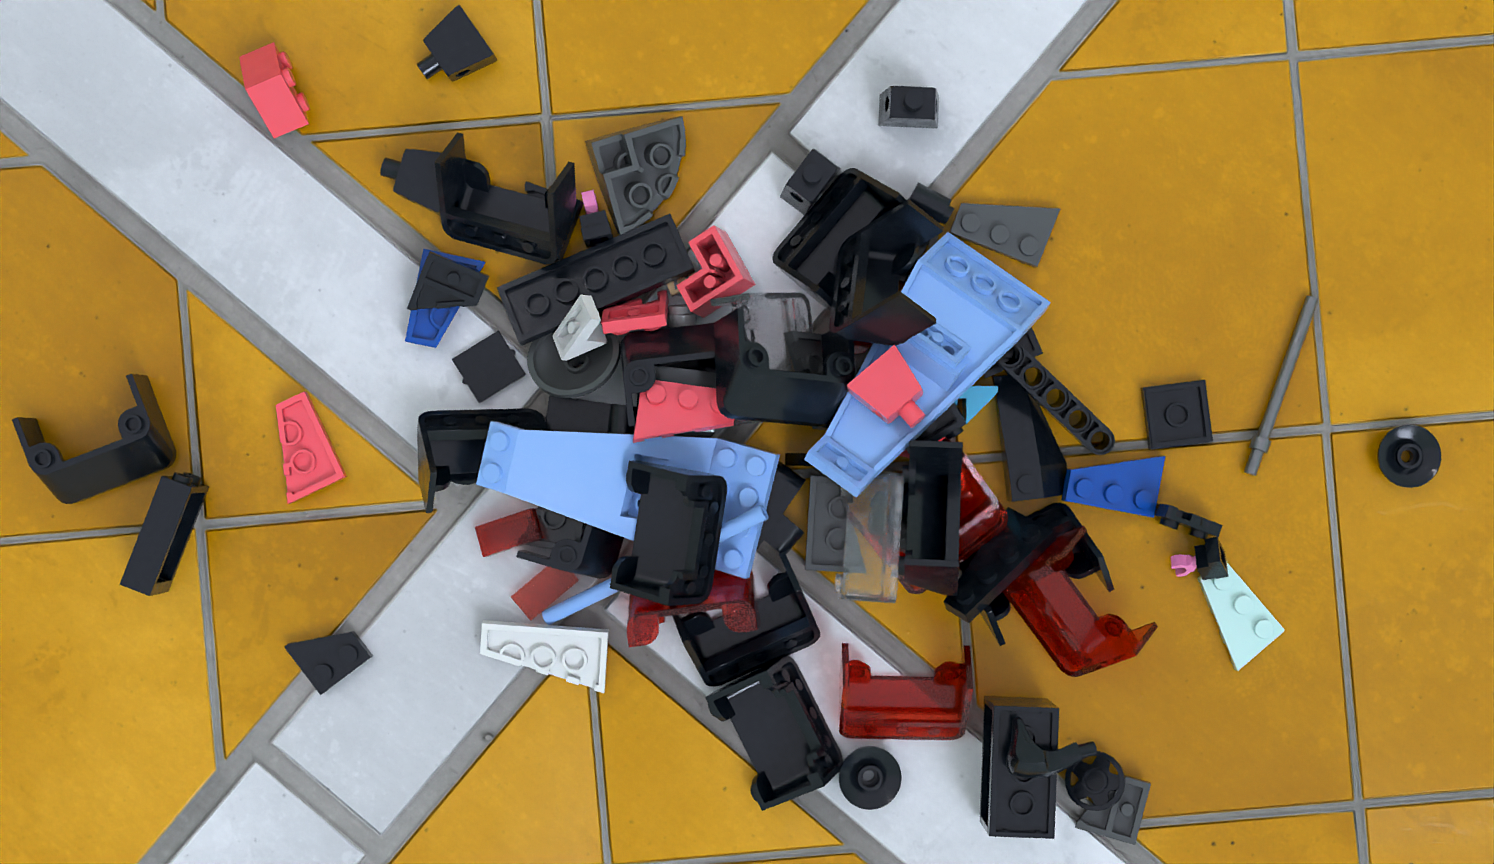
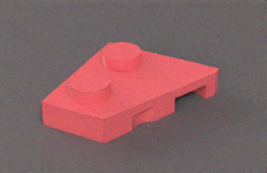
(636, 315)

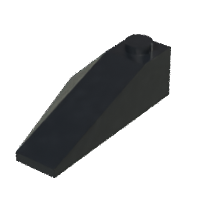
(1028, 448)

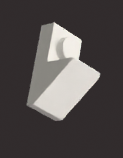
(579, 329)

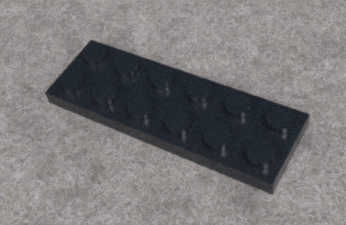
(607, 272)

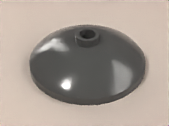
(562, 377)

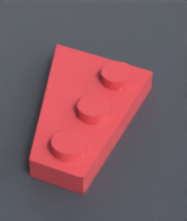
(677, 409)
(306, 448)

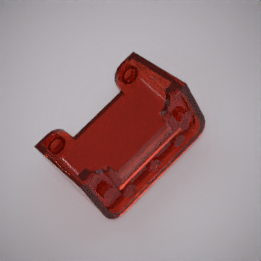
(729, 592)

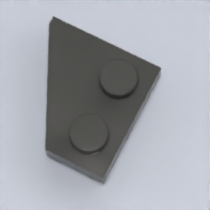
(1122, 819)

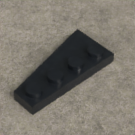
(998, 564)

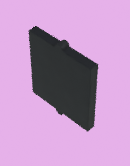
(488, 366)

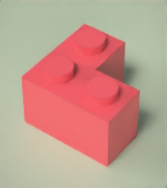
(271, 89)
(721, 272)

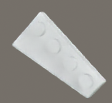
(556, 650)

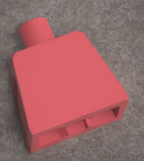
(889, 389)

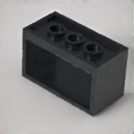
(1009, 802)

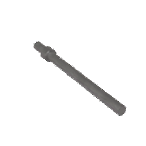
(1261, 443)

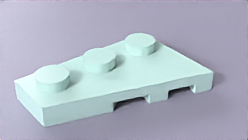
(1241, 617)

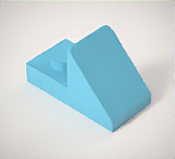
(975, 399)

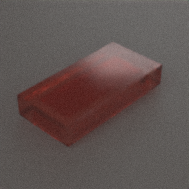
(509, 532)
(543, 590)

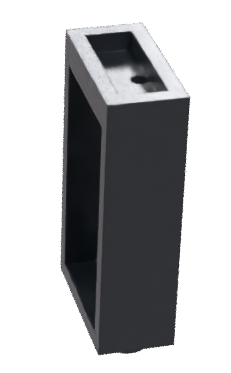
(165, 534)

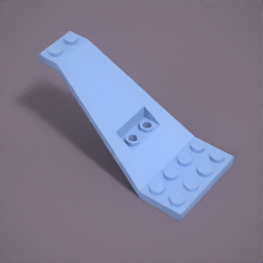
(978, 320)
(587, 472)

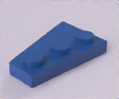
(429, 325)
(1118, 486)

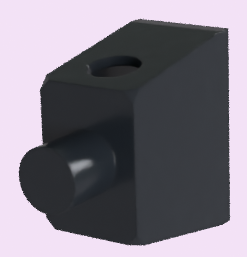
(455, 48)
(909, 107)
(415, 177)
(809, 181)

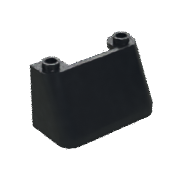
(673, 534)
(779, 731)

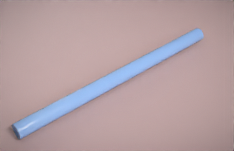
(603, 590)

